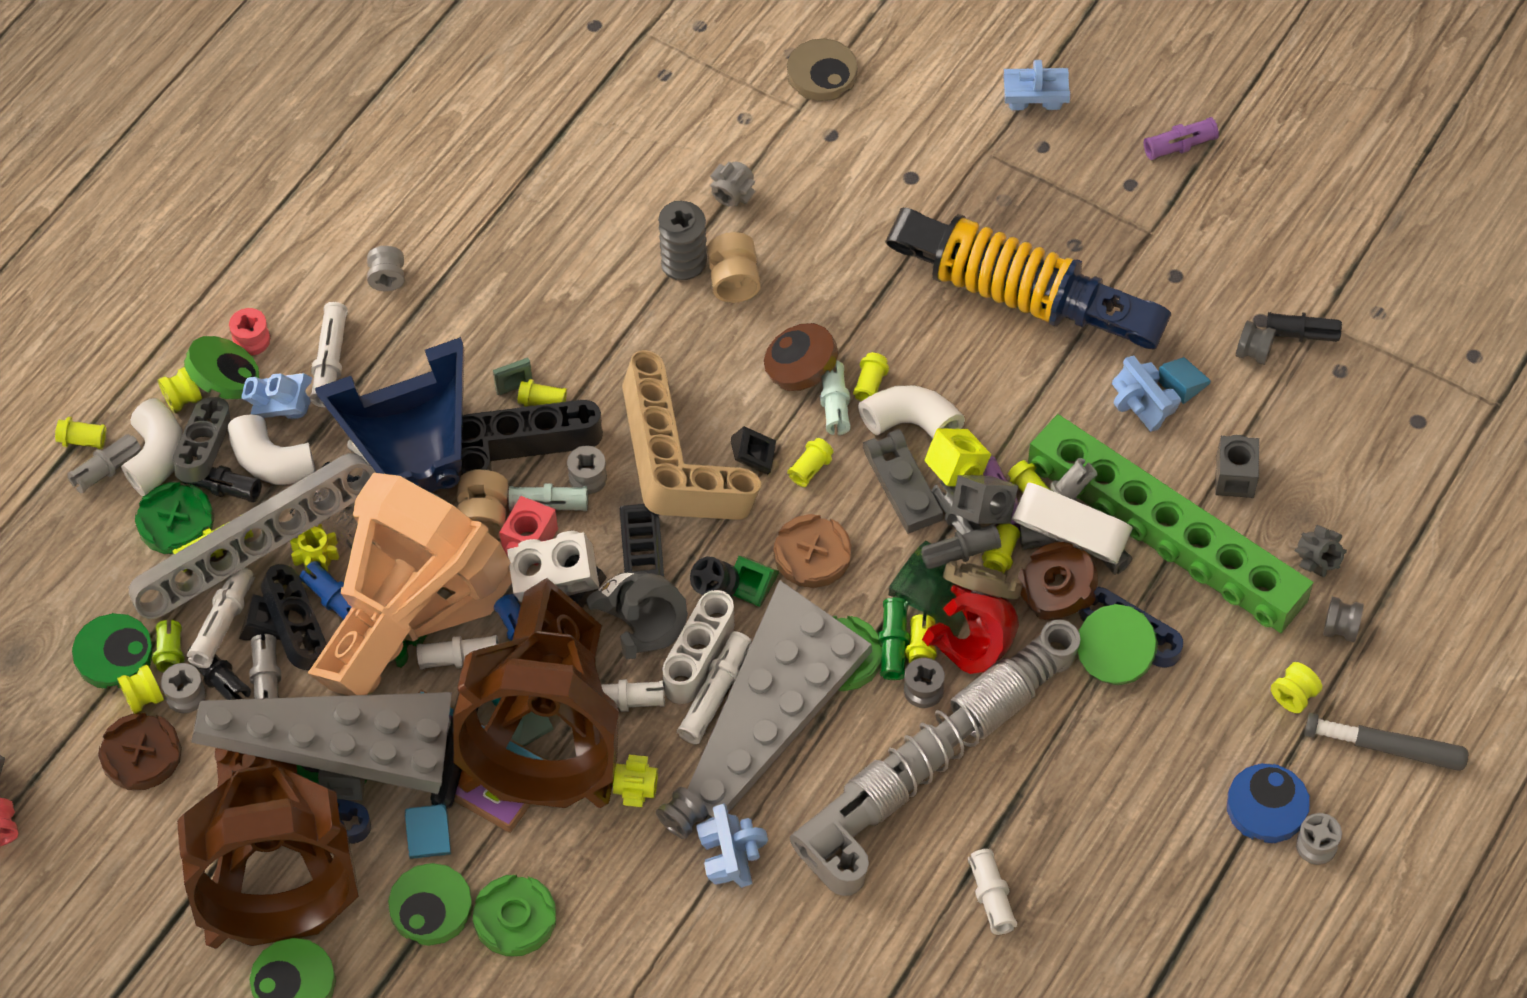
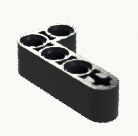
(572, 426)

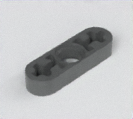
(206, 451)

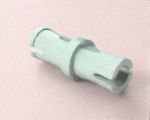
(835, 400)
(555, 497)

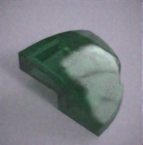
(926, 590)

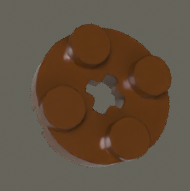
(1072, 594)

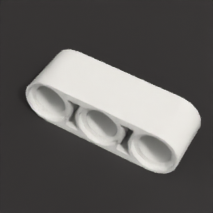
(1072, 523)
(698, 630)

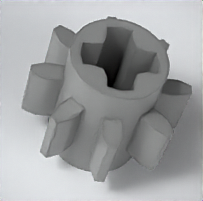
(732, 183)

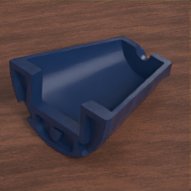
(411, 425)

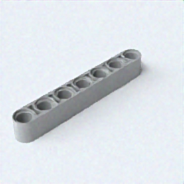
(242, 553)

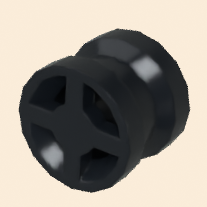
(711, 569)

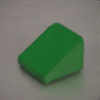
(754, 580)

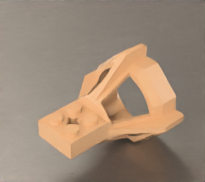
(395, 583)

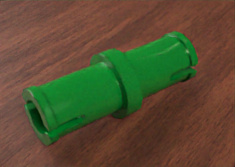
(894, 638)

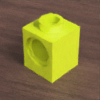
(955, 454)

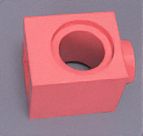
(528, 517)

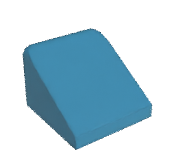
(1183, 378)
(427, 831)

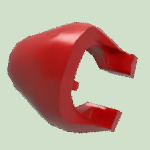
(991, 626)

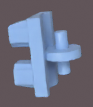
(1036, 85)
(1139, 391)
(278, 395)
(735, 844)

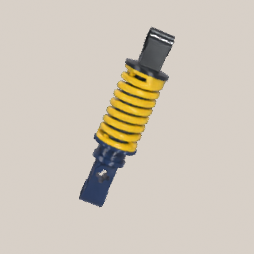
(1022, 277)

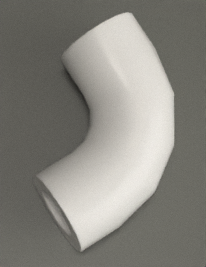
(909, 405)
(161, 439)
(264, 459)

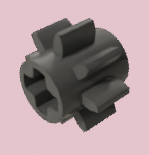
(1320, 550)

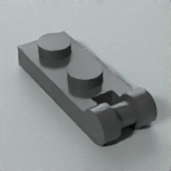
(903, 482)

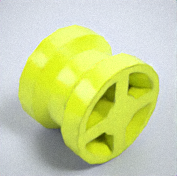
(179, 390)
(1296, 687)
(140, 689)

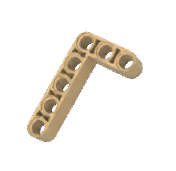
(664, 479)

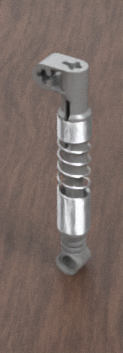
(886, 784)

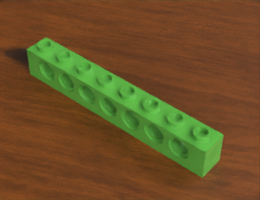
(1189, 525)

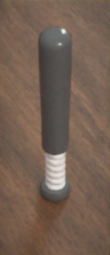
(1402, 745)

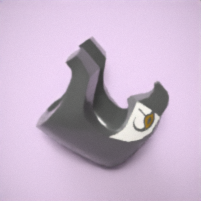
(647, 605)

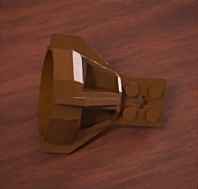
(543, 672)
(260, 809)

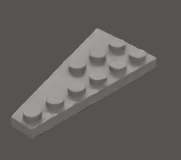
(783, 683)
(361, 736)

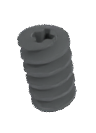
(682, 240)

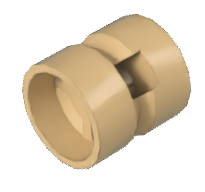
(733, 267)
(483, 498)

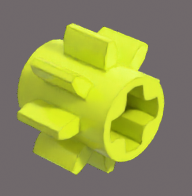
(314, 546)
(635, 780)

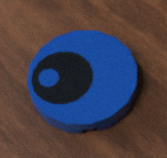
(1267, 803)

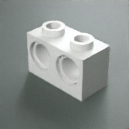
(552, 556)

